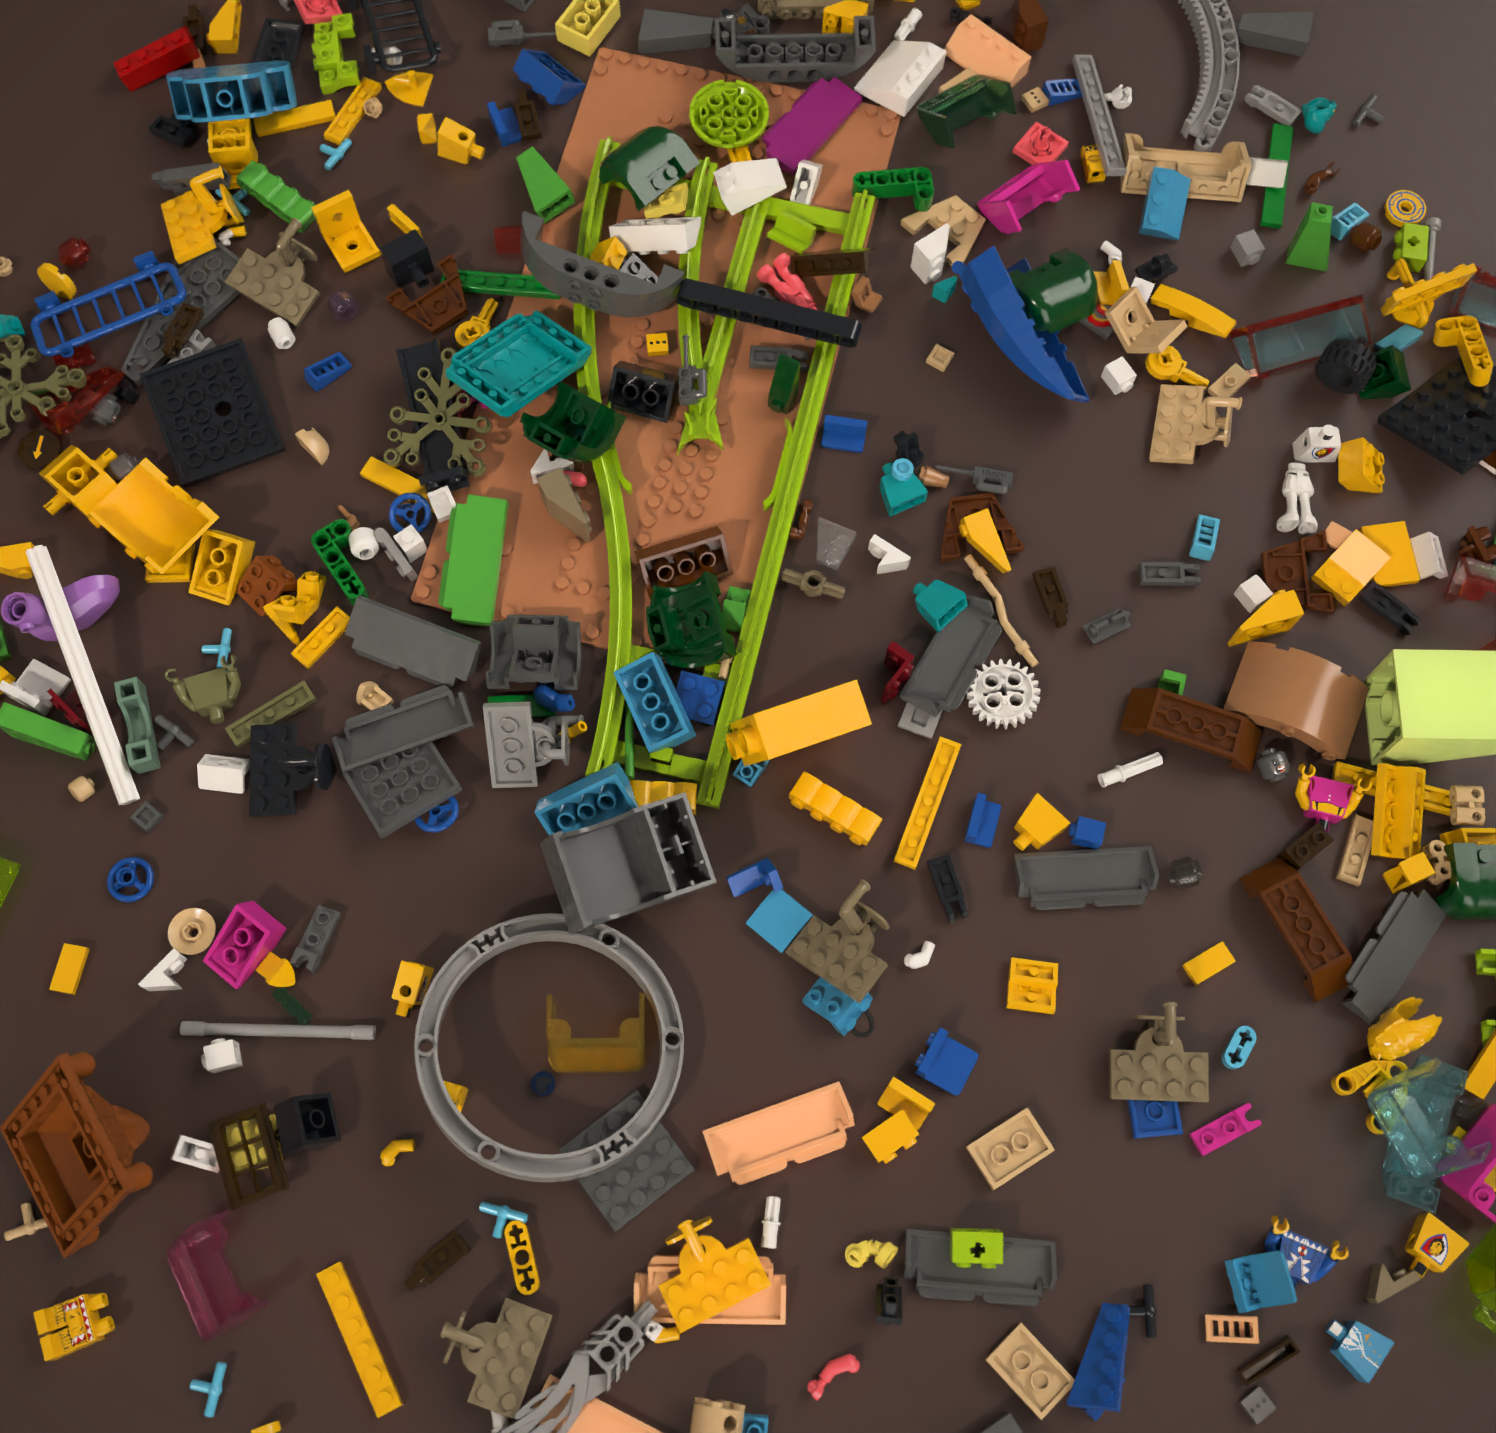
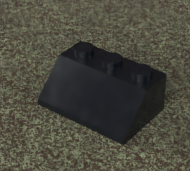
(643, 391)

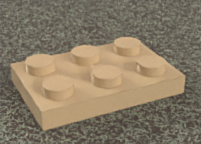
(1010, 1148)
(1030, 1371)

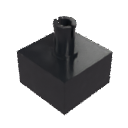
(407, 260)
(306, 1123)

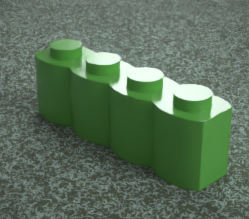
(273, 194)

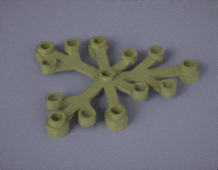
(16, 390)
(444, 394)

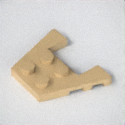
(963, 221)

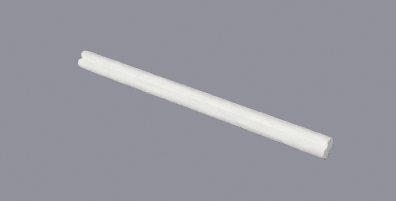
(82, 675)

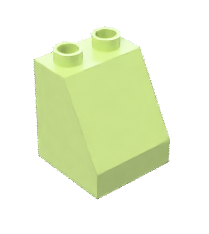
(1431, 706)

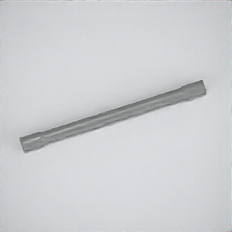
(201, 1028)

